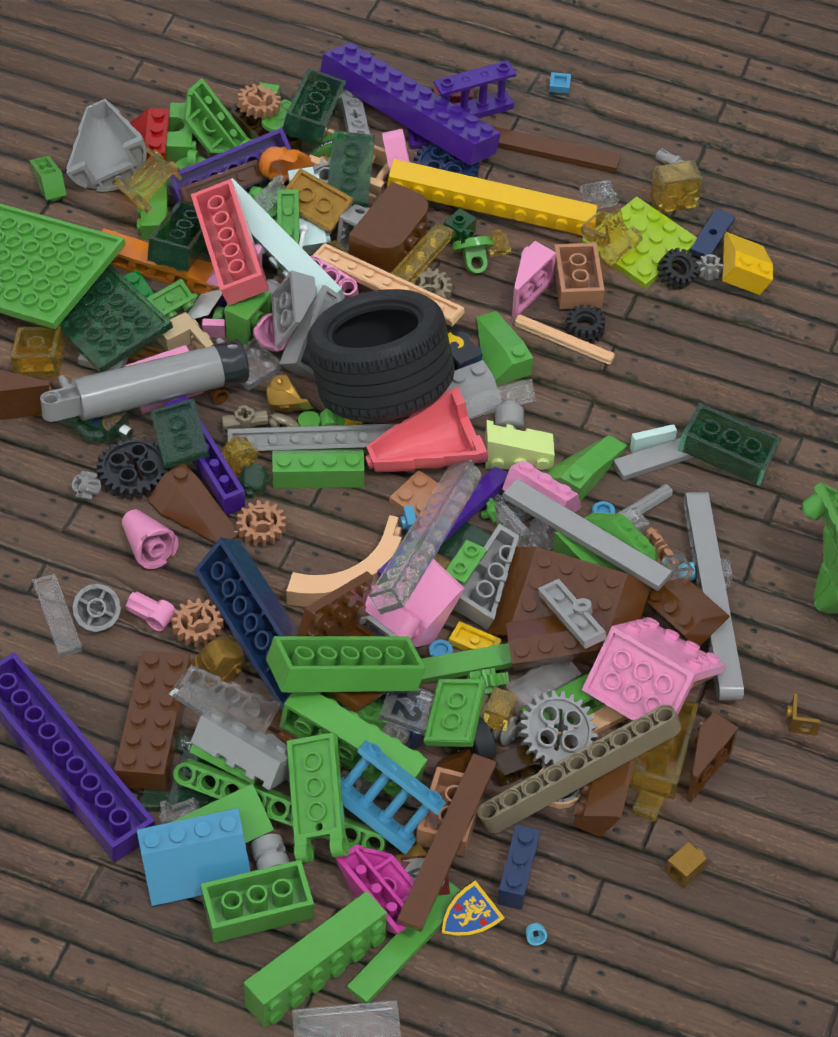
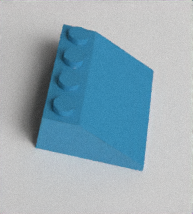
(191, 853)

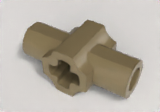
(245, 418)

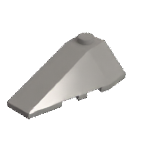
(296, 353)

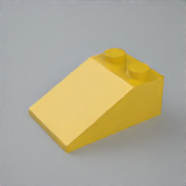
(746, 264)

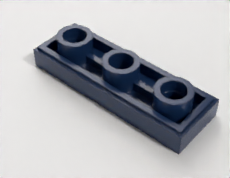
(712, 233)

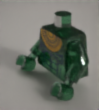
(102, 429)

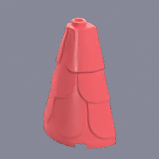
(429, 439)

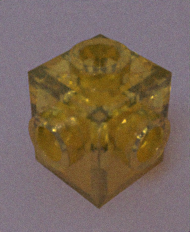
(239, 453)

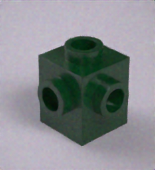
(462, 224)

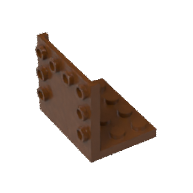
(340, 616)

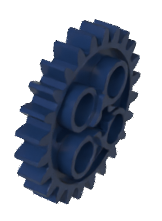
(438, 158)

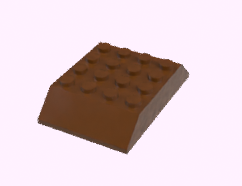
(617, 593)

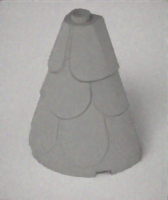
(105, 148)

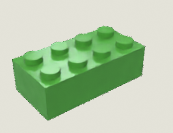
(257, 901)

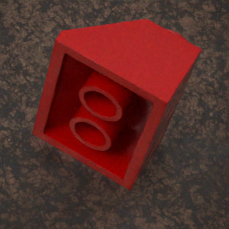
(153, 127)

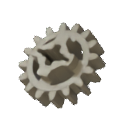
(433, 281)

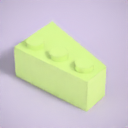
(509, 446)

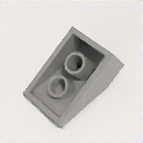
(290, 304)

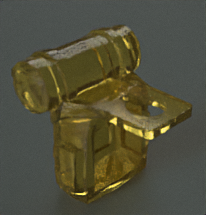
(611, 235)

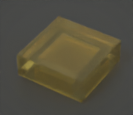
(648, 805)

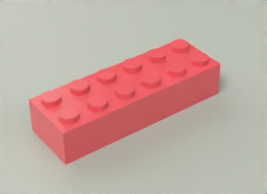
(229, 242)

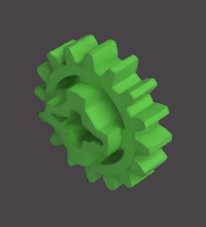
(491, 678)

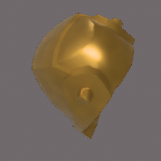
(284, 396)
(222, 658)

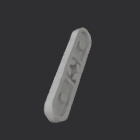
(352, 107)

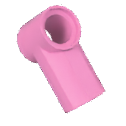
(155, 613)

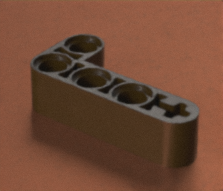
(254, 129)

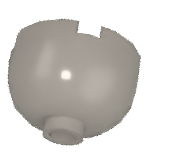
(96, 607)

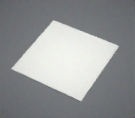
(205, 304)

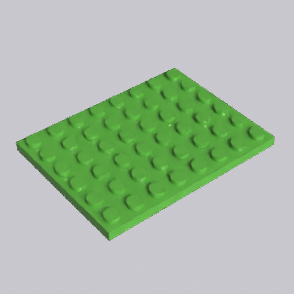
(48, 264)

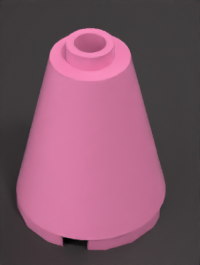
(149, 539)

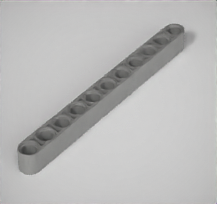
(711, 582)

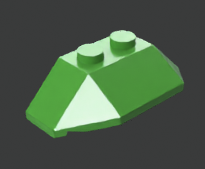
(211, 120)
(624, 530)

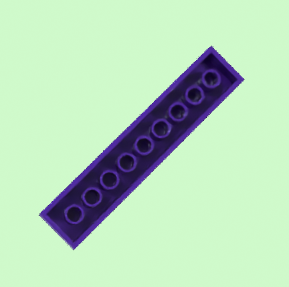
(411, 104)
(69, 761)

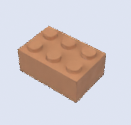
(578, 275)
(446, 784)

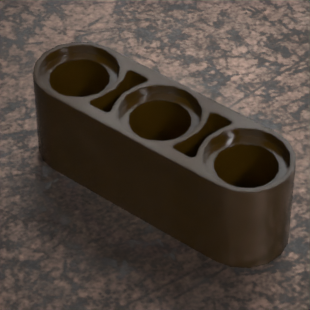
(516, 764)

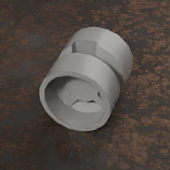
(269, 851)

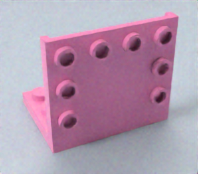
(647, 668)

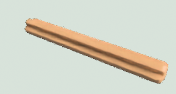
(564, 339)

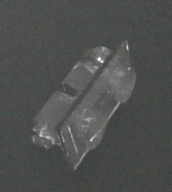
(268, 196)

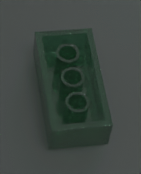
(313, 106)
(178, 238)
(729, 444)

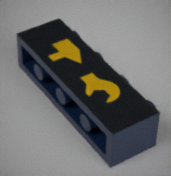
(462, 349)

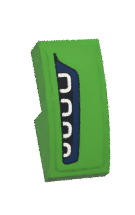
(325, 148)

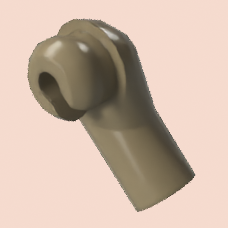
(278, 418)

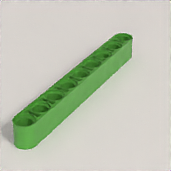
(270, 797)

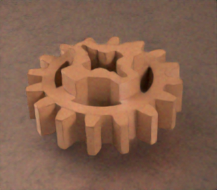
(258, 101)
(261, 523)
(197, 622)

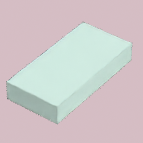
(652, 438)

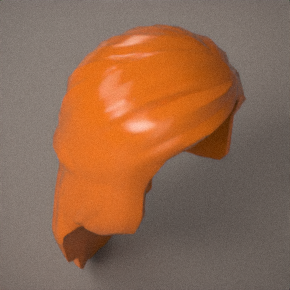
(279, 160)

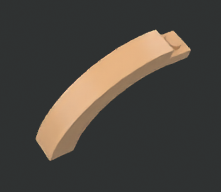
(307, 589)

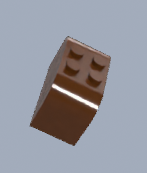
(390, 228)

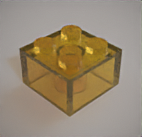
(676, 186)
(38, 351)

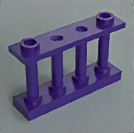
(485, 104)

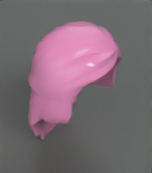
(265, 334)

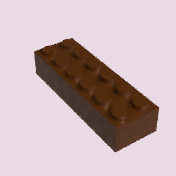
(152, 722)

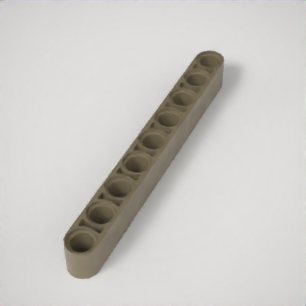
(579, 769)

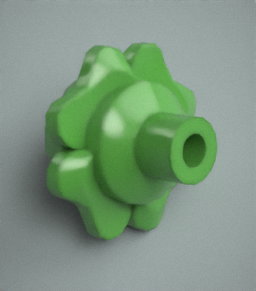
(490, 512)

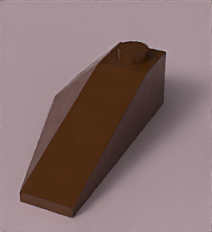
(190, 504)

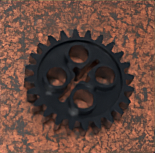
(121, 476)

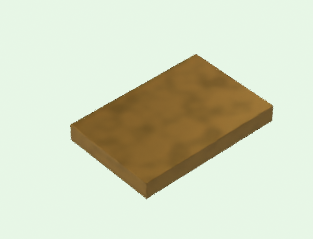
(319, 201)

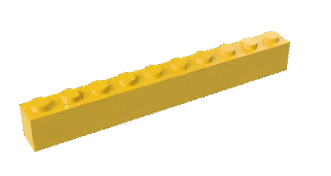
(492, 197)

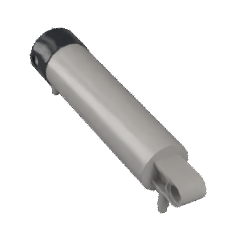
(148, 382)

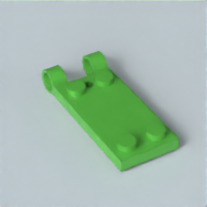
(316, 794)

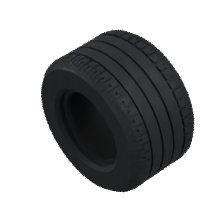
(381, 355)

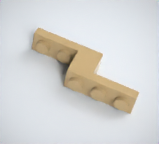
(184, 332)

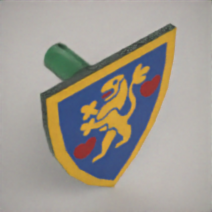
(470, 912)

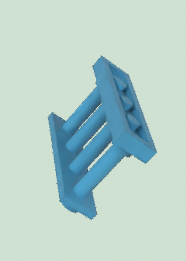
(382, 820)

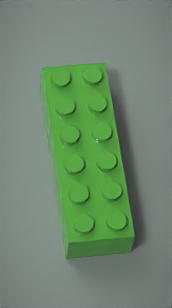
(345, 663)
(313, 714)
(315, 960)

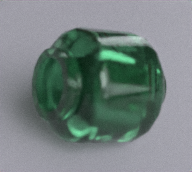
(254, 480)

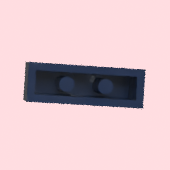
(518, 867)

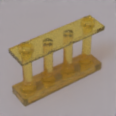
(147, 179)

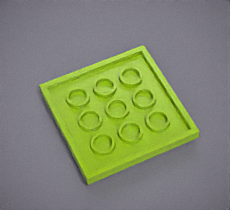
(659, 237)

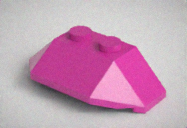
(379, 876)

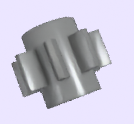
(709, 267)
(86, 485)

